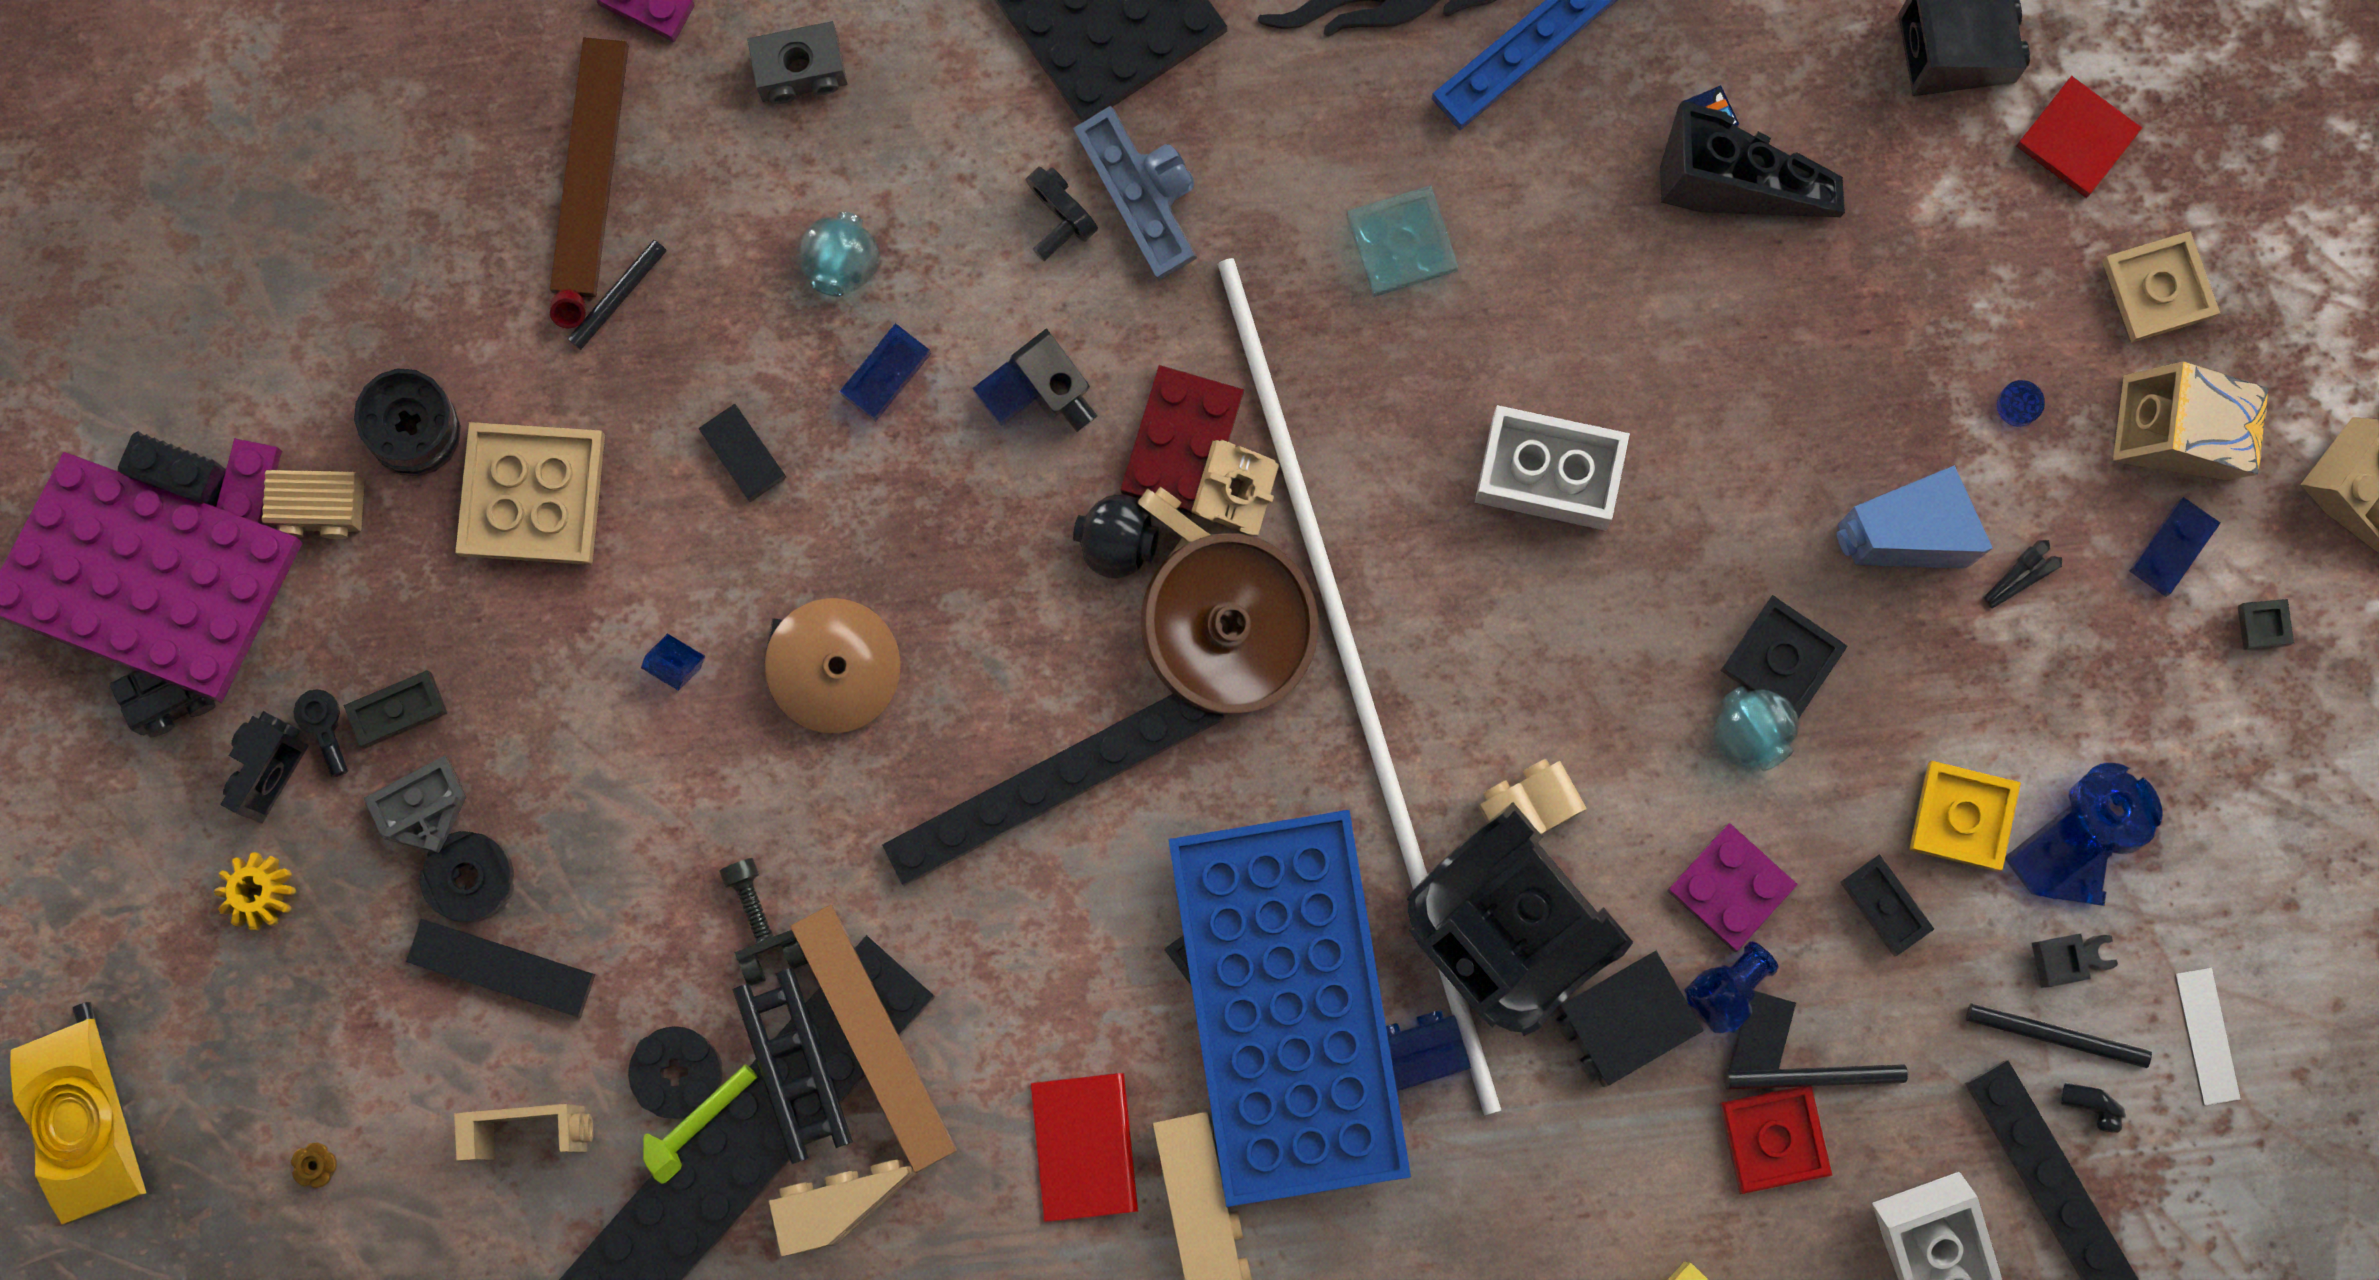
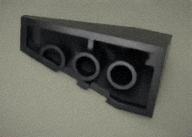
(1727, 170)

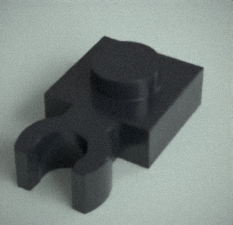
(2068, 959)

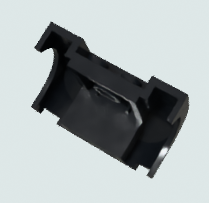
(1511, 925)

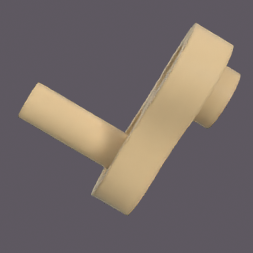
(1164, 507)

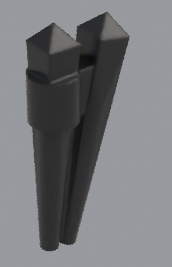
(2027, 571)

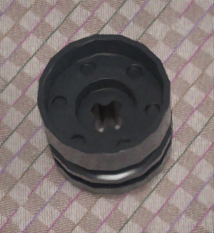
(393, 401)

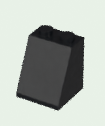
(1962, 44)

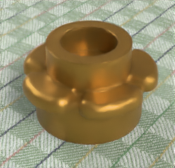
(325, 1168)

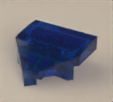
(2060, 863)

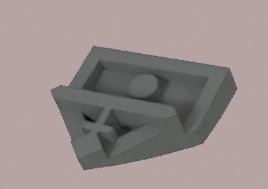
(419, 806)

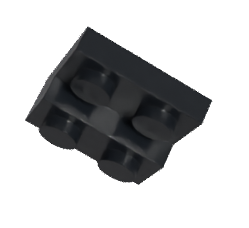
(269, 758)

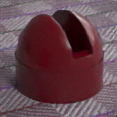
(567, 309)

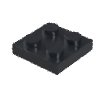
(1784, 655)

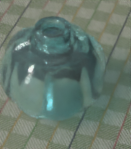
(837, 254)
(1756, 728)

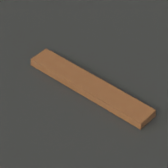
(873, 1038)

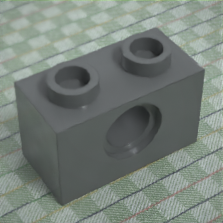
(775, 52)

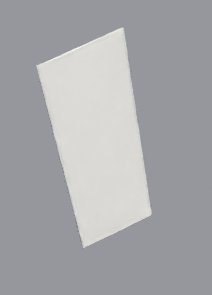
(2208, 1036)

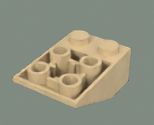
(2348, 480)
(826, 1215)

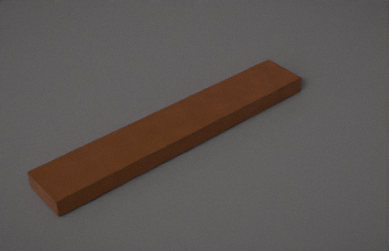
(589, 166)

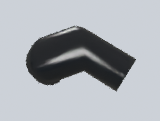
(2096, 1100)

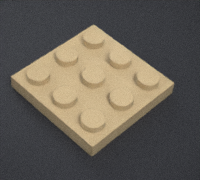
(530, 493)

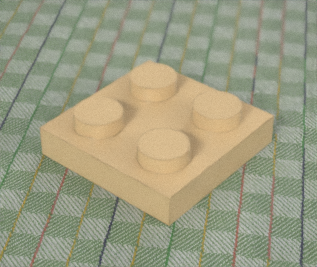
(2161, 286)

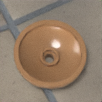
(800, 672)

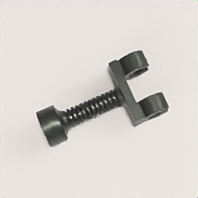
(741, 878)

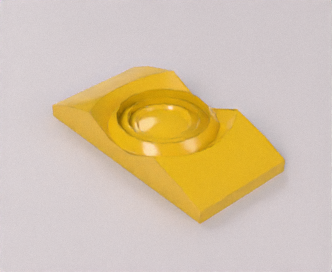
(75, 1122)

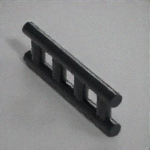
(780, 1092)

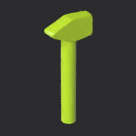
(662, 1155)

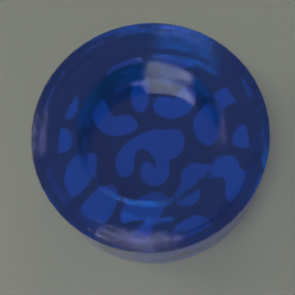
(2020, 403)

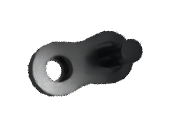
(1050, 189)

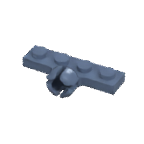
(1141, 189)

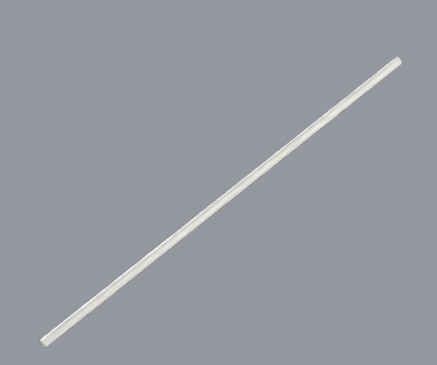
(1348, 652)

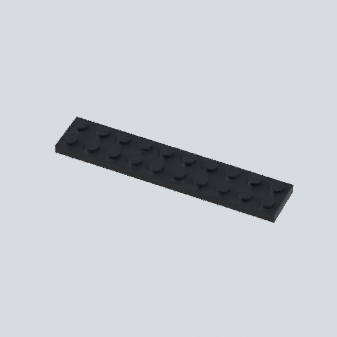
(738, 1152)

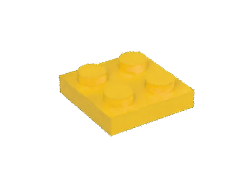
(1965, 816)

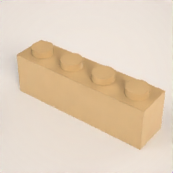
(1197, 1200)

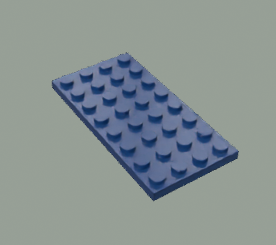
(1288, 1008)

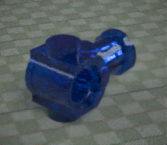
(1725, 992)

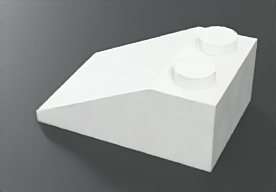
(1937, 1232)

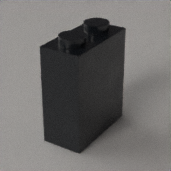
(1628, 1020)

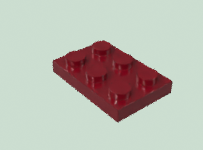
(1178, 432)

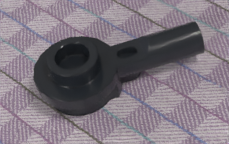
(318, 714)

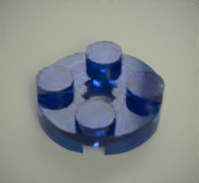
(2100, 824)

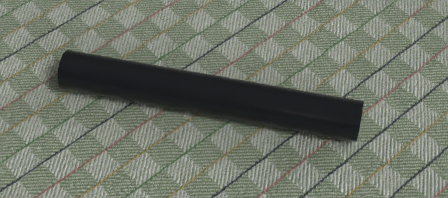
(617, 294)

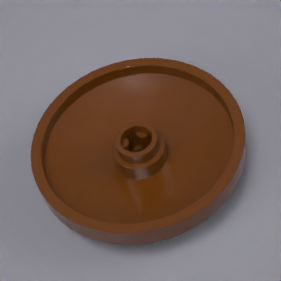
(1267, 617)

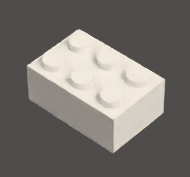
(1552, 468)

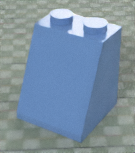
(1916, 526)

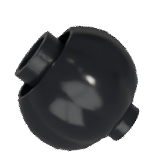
(1116, 536)

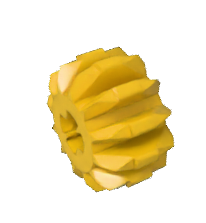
(262, 907)

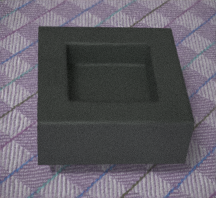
(2265, 624)

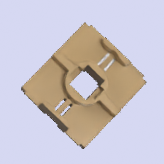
(1214, 492)

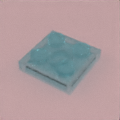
(1402, 241)

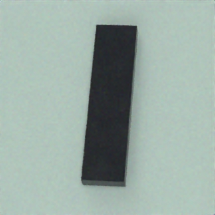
(500, 968)

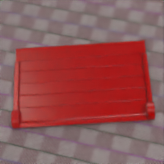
(1084, 1147)

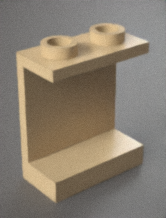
(476, 1129)

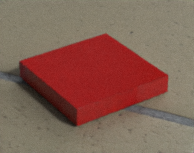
(2079, 137)
(1775, 1139)

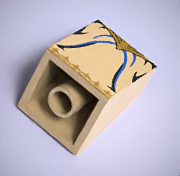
(2191, 422)

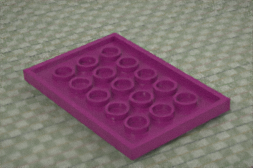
(143, 576)

